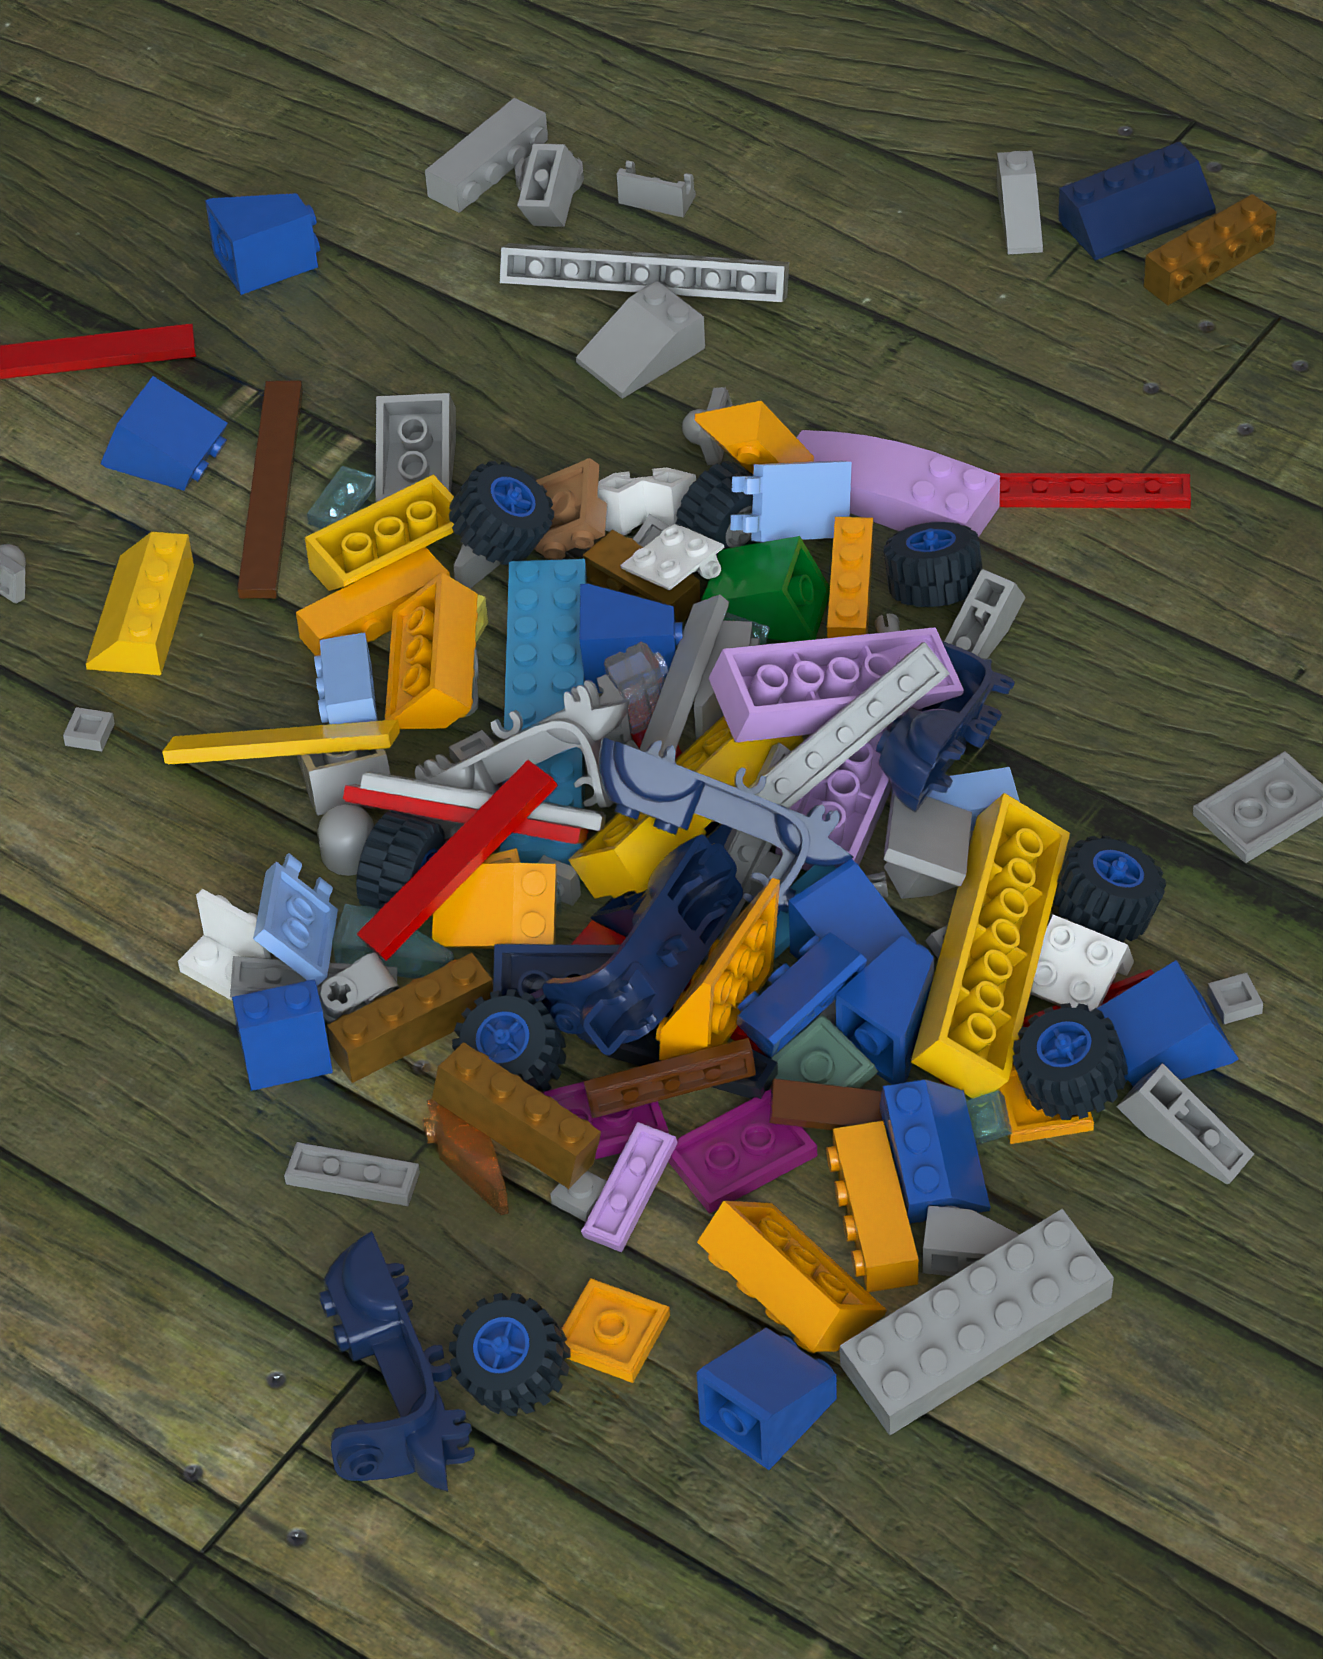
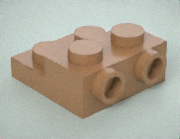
(577, 510)

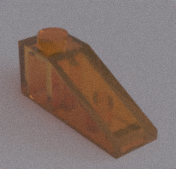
(467, 1154)

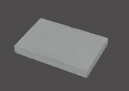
(1263, 807)
(929, 840)

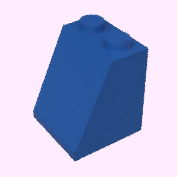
(262, 238)
(165, 438)
(619, 620)
(848, 908)
(886, 1007)
(1168, 1024)
(282, 1034)
(764, 1395)

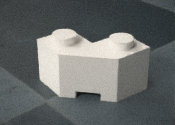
(633, 499)

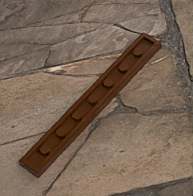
(270, 490)

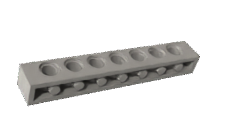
(636, 270)

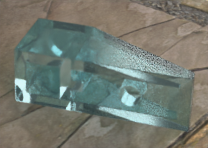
(414, 958)

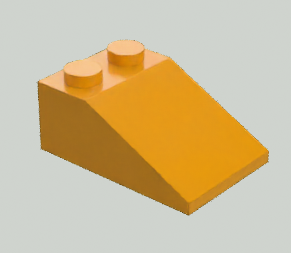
(500, 907)

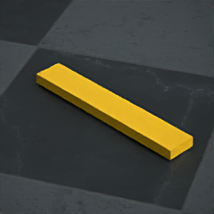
(281, 742)

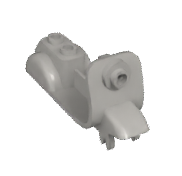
(577, 725)

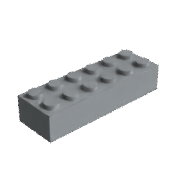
(976, 1321)

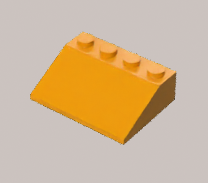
(734, 969)

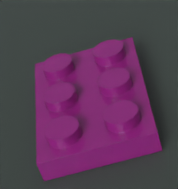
(614, 1127)
(739, 1153)

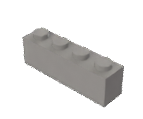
(486, 155)

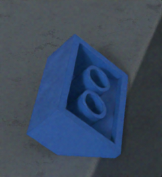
(799, 992)
(933, 1147)

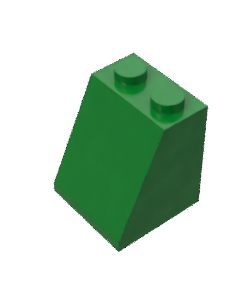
(773, 586)

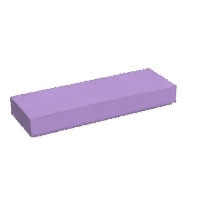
(629, 1187)

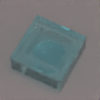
(989, 1117)

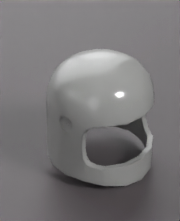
(342, 837)

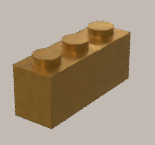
(604, 571)

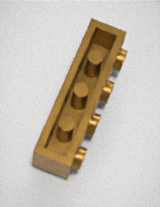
(1209, 249)
(407, 1018)
(516, 1115)

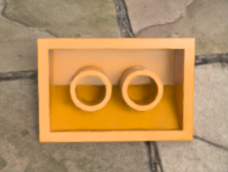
(752, 435)

